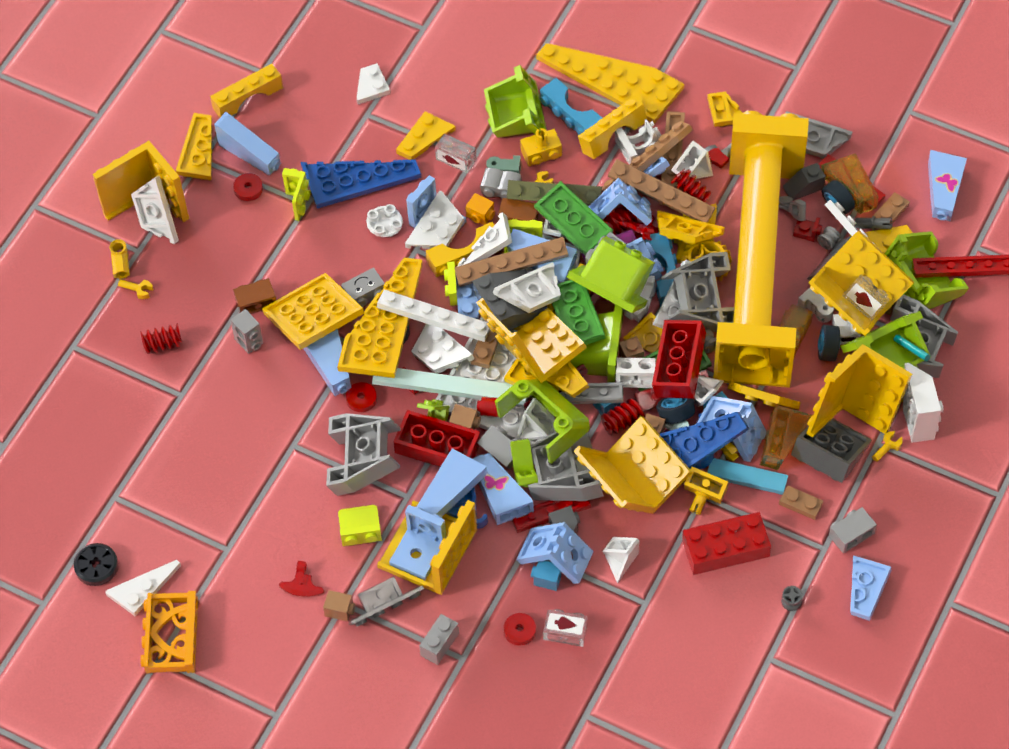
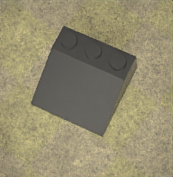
(504, 311)
(832, 450)

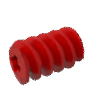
(689, 186)
(619, 214)
(161, 339)
(621, 415)

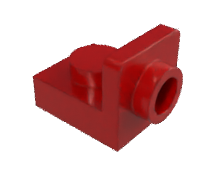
(807, 229)

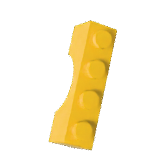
(229, 99)
(595, 139)
(439, 255)

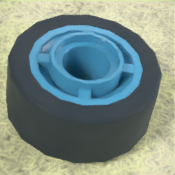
(838, 192)
(829, 343)
(675, 409)

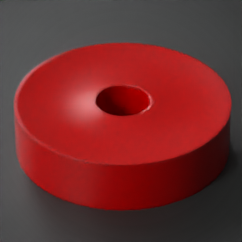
(245, 180)
(361, 389)
(519, 637)

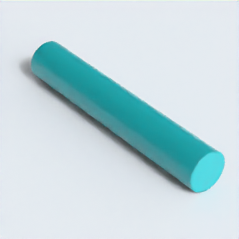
(912, 348)

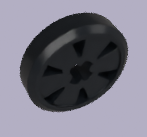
(103, 571)

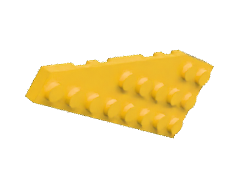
(615, 78)
(379, 335)

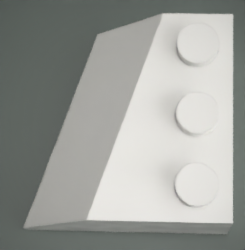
(921, 406)

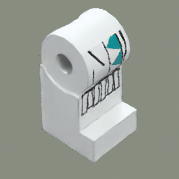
(816, 303)

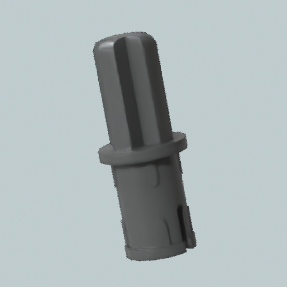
(873, 223)

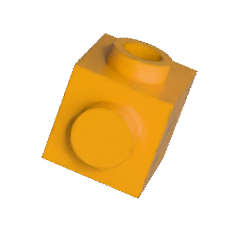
(480, 209)

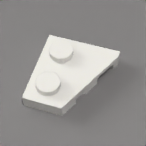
(371, 84)

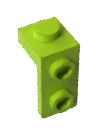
(435, 409)
(523, 462)

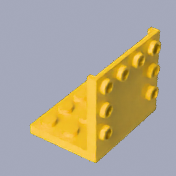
(131, 172)
(839, 273)
(540, 345)
(863, 386)
(637, 469)
(458, 537)

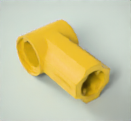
(119, 259)

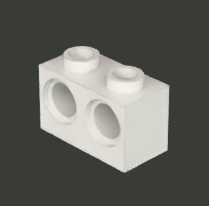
(635, 372)

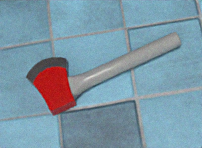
(718, 157)

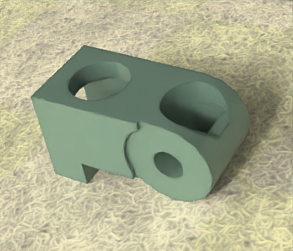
(512, 165)

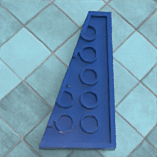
(355, 178)
(704, 438)

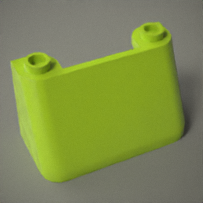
(931, 290)

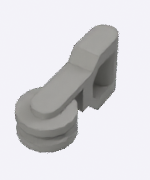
(796, 208)

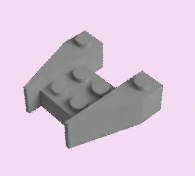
(699, 290)
(932, 328)
(364, 451)
(560, 479)

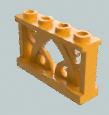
(188, 651)

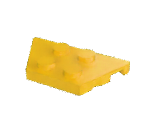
(686, 229)
(769, 398)

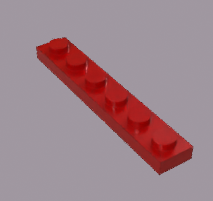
(960, 266)

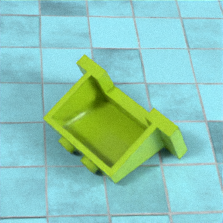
(514, 105)
(615, 274)
(882, 340)
(601, 356)

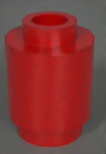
(487, 407)

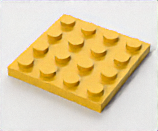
(313, 311)

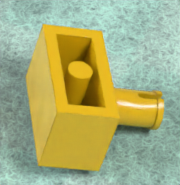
(541, 147)
(705, 488)

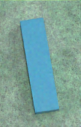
(748, 476)

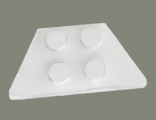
(154, 210)
(437, 224)
(531, 289)
(439, 350)

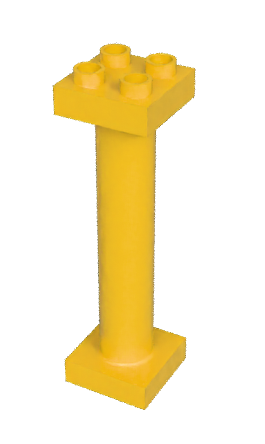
(750, 347)

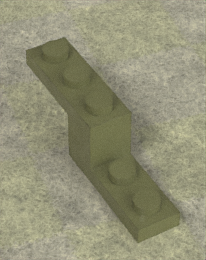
(536, 190)

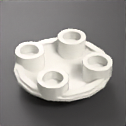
(384, 221)

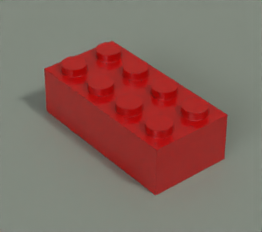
(679, 359)
(432, 439)
(726, 543)

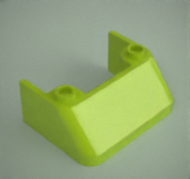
(569, 421)

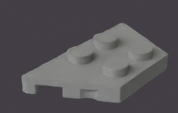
(824, 138)

